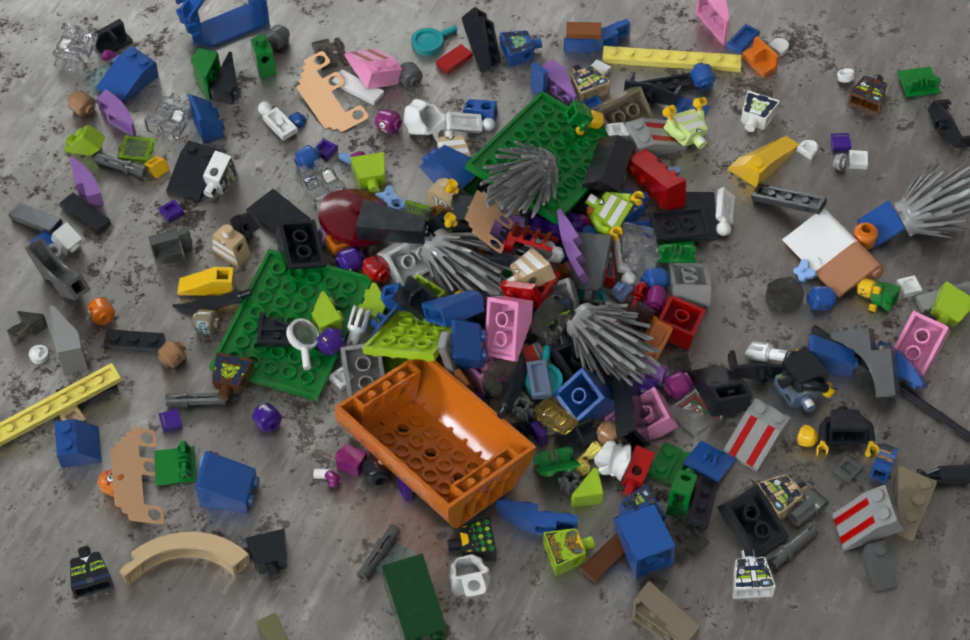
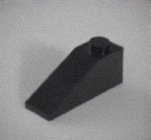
(225, 84)

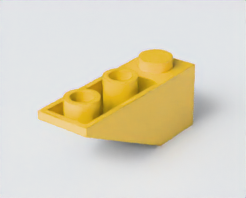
(208, 282)

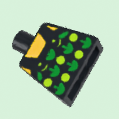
(475, 539)

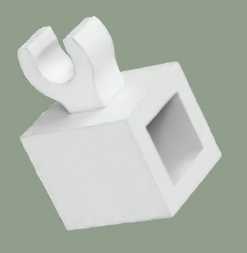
(65, 240)

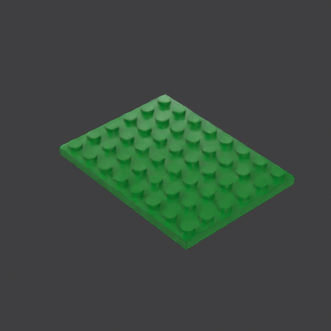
(545, 126)
(288, 297)

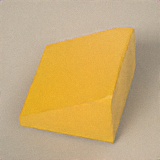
(157, 166)

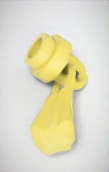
(589, 454)

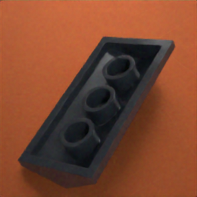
(609, 164)

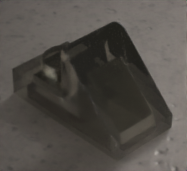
(30, 325)

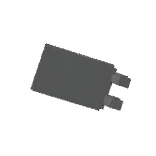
(596, 253)

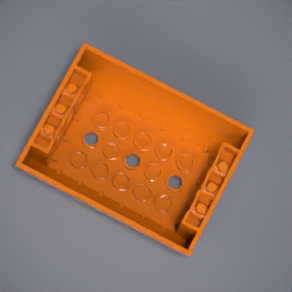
(442, 421)

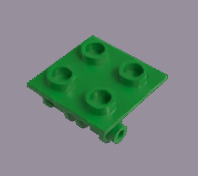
(919, 82)
(677, 252)
(564, 462)
(175, 465)

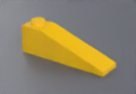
(762, 162)

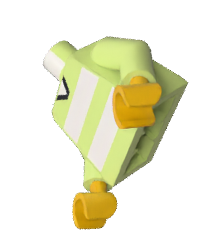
(687, 126)

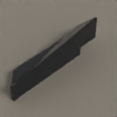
(481, 38)

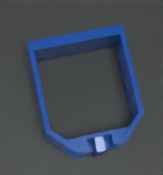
(224, 26)

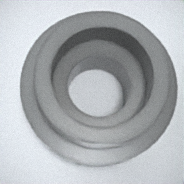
(840, 161)

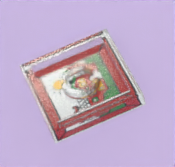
(693, 415)

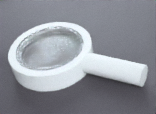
(303, 336)

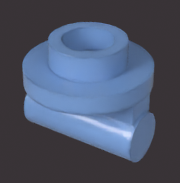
(622, 290)

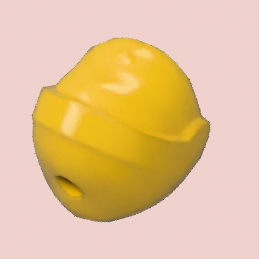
(807, 436)

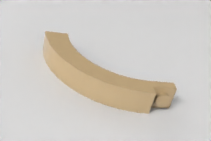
(185, 545)

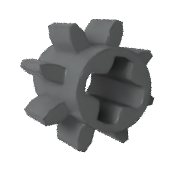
(522, 409)
(570, 481)

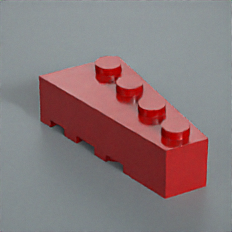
(657, 180)

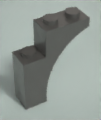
(66, 281)
(880, 361)

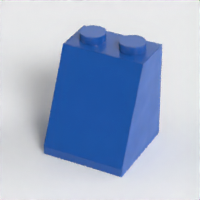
(448, 164)
(586, 396)
(226, 484)
(645, 541)

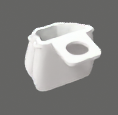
(424, 119)
(469, 576)

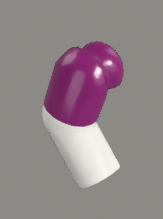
(327, 474)

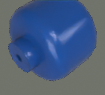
(297, 119)

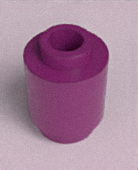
(656, 298)

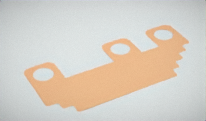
(321, 100)
(482, 219)
(129, 490)

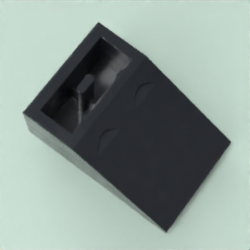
(721, 390)

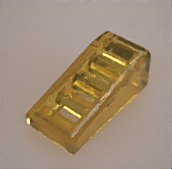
(548, 407)

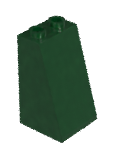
(414, 599)

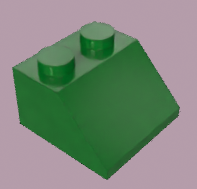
(206, 67)

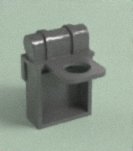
(171, 243)

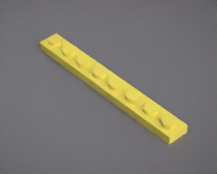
(670, 58)
(58, 403)

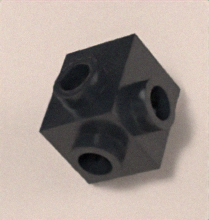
(244, 225)

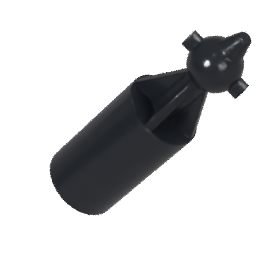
(949, 474)

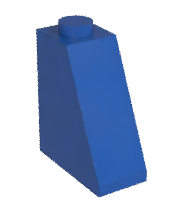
(453, 307)
(834, 357)

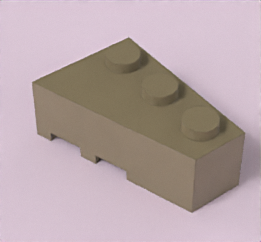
(911, 499)
(662, 616)

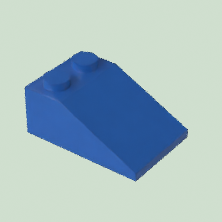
(129, 74)

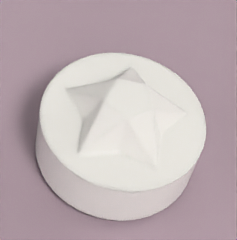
(846, 75)
(38, 354)

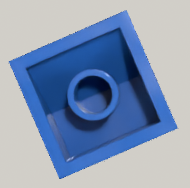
(206, 119)
(468, 344)
(77, 443)

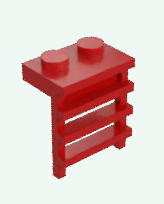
(518, 234)
(529, 291)

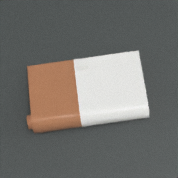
(833, 253)

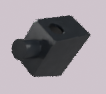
(269, 552)

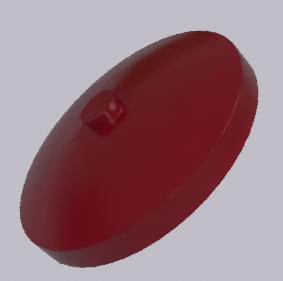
(340, 214)

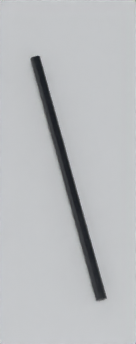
(907, 393)

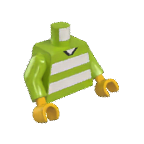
(611, 211)

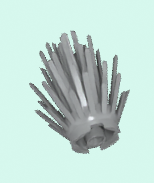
(529, 174)
(927, 207)
(471, 269)
(610, 343)

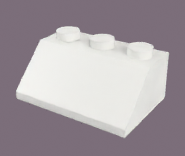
(404, 260)

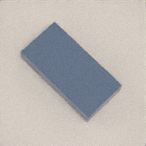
(539, 379)

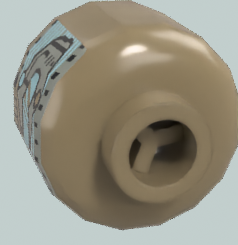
(206, 321)

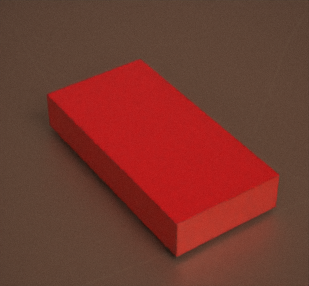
(454, 59)

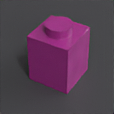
(350, 460)

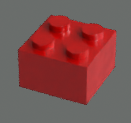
(684, 319)

